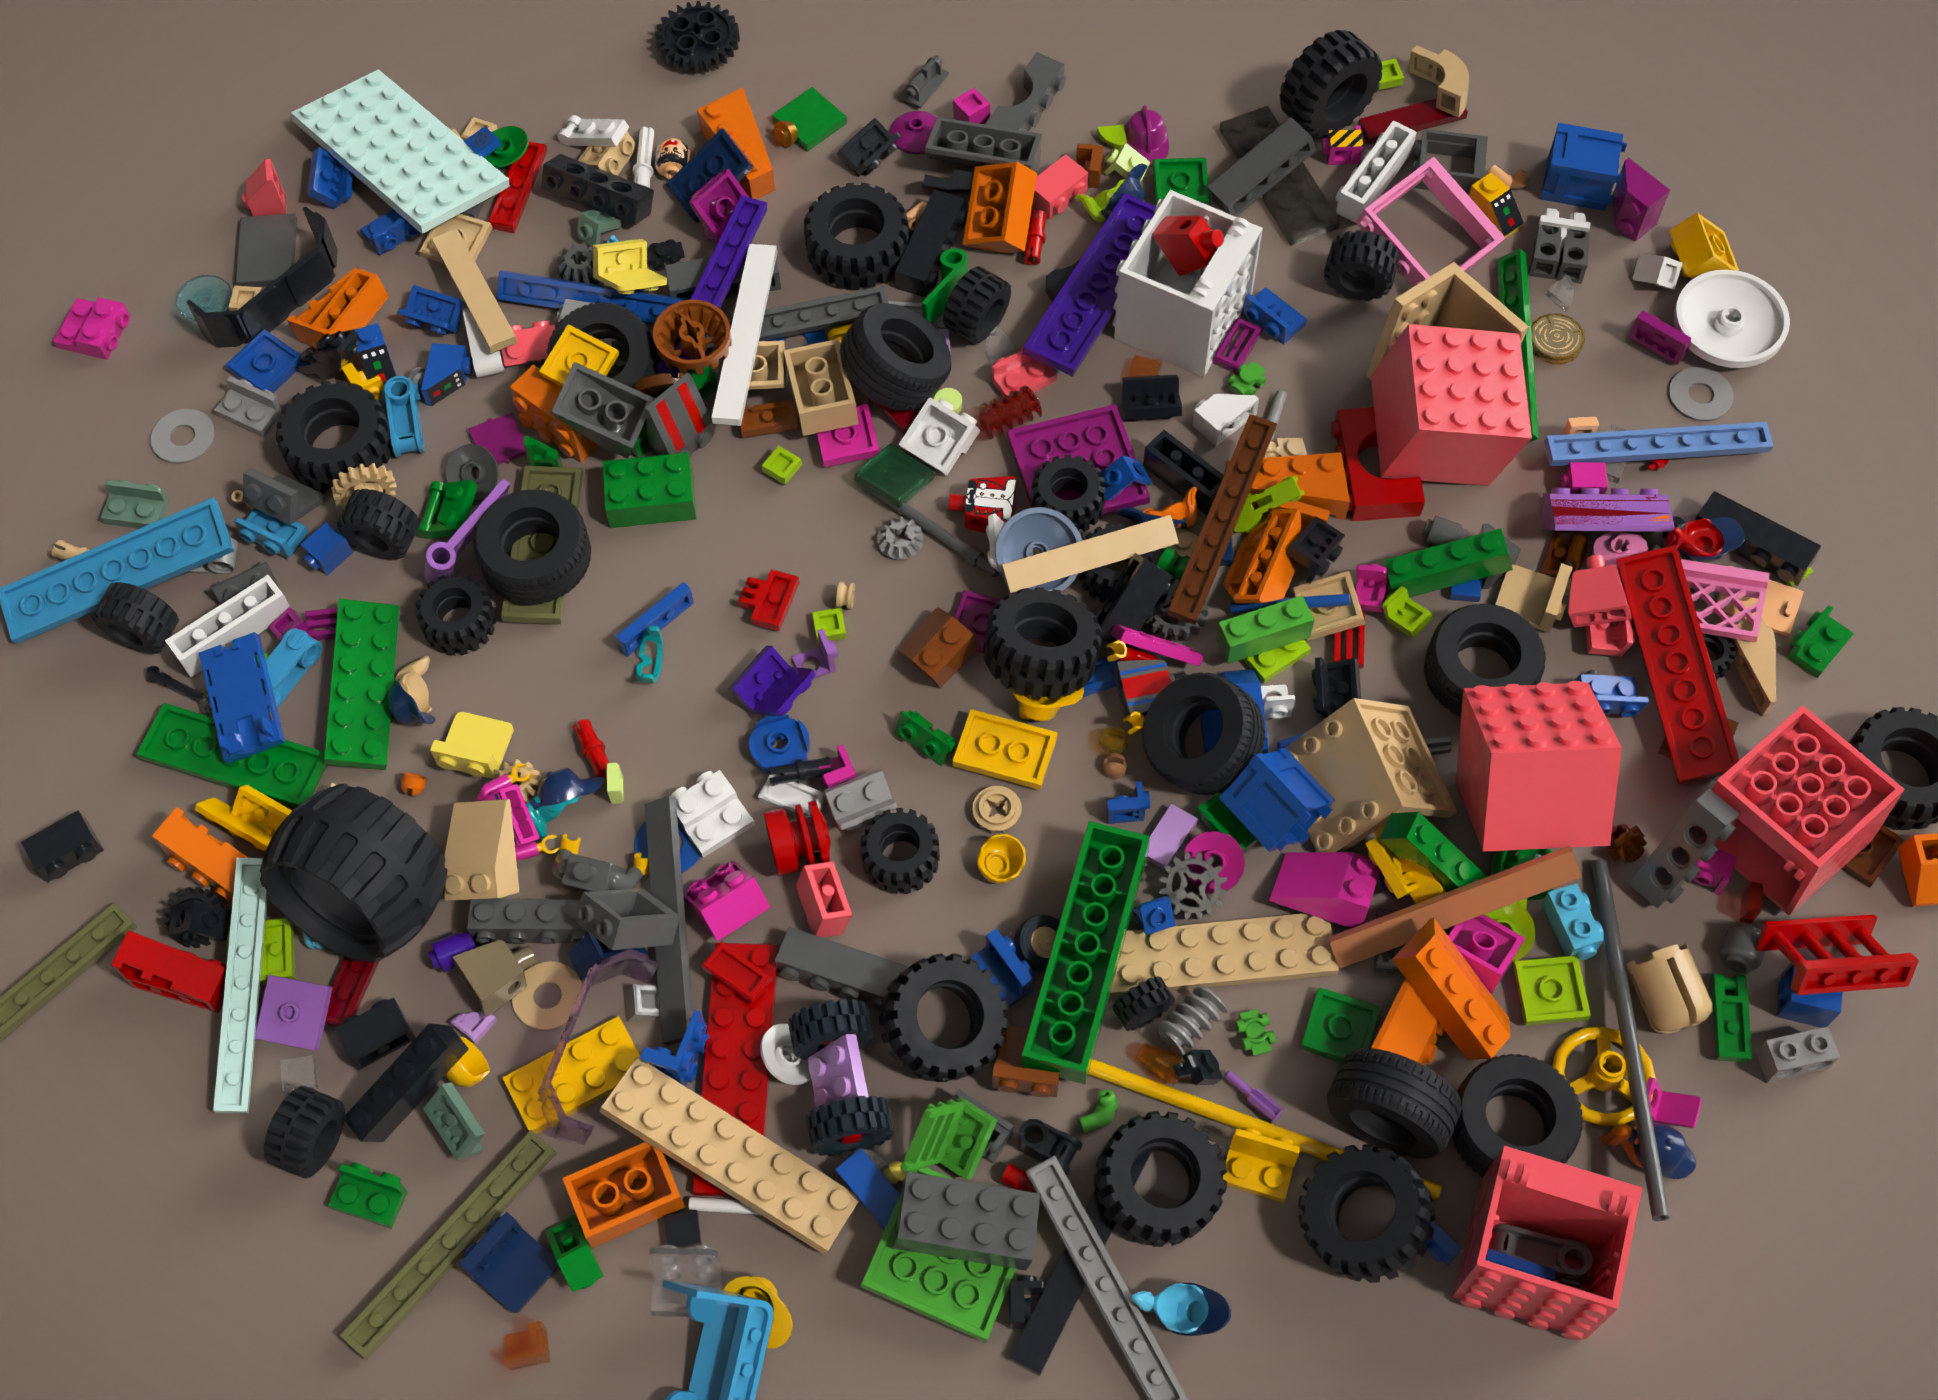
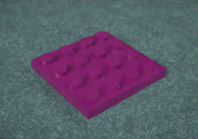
(1091, 434)

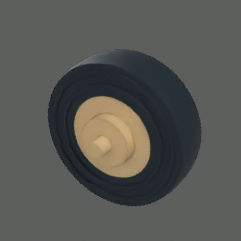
(1035, 941)

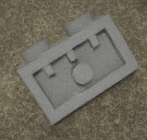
(249, 407)
(859, 800)

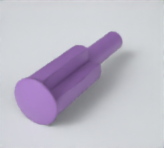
(1257, 1098)

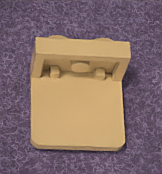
(1536, 595)

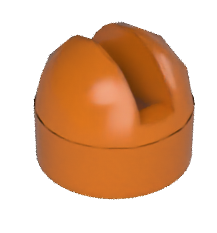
(414, 782)

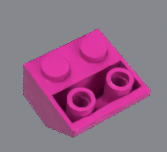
(726, 899)

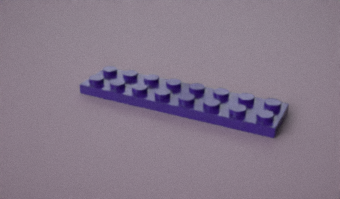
(1089, 293)

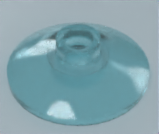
(207, 292)

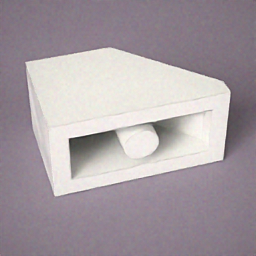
(1223, 415)

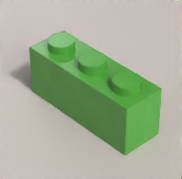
(1264, 629)

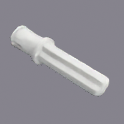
(642, 169)

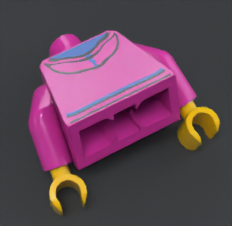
(523, 826)

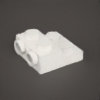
(940, 435)
(711, 812)

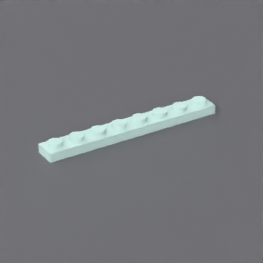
(241, 989)

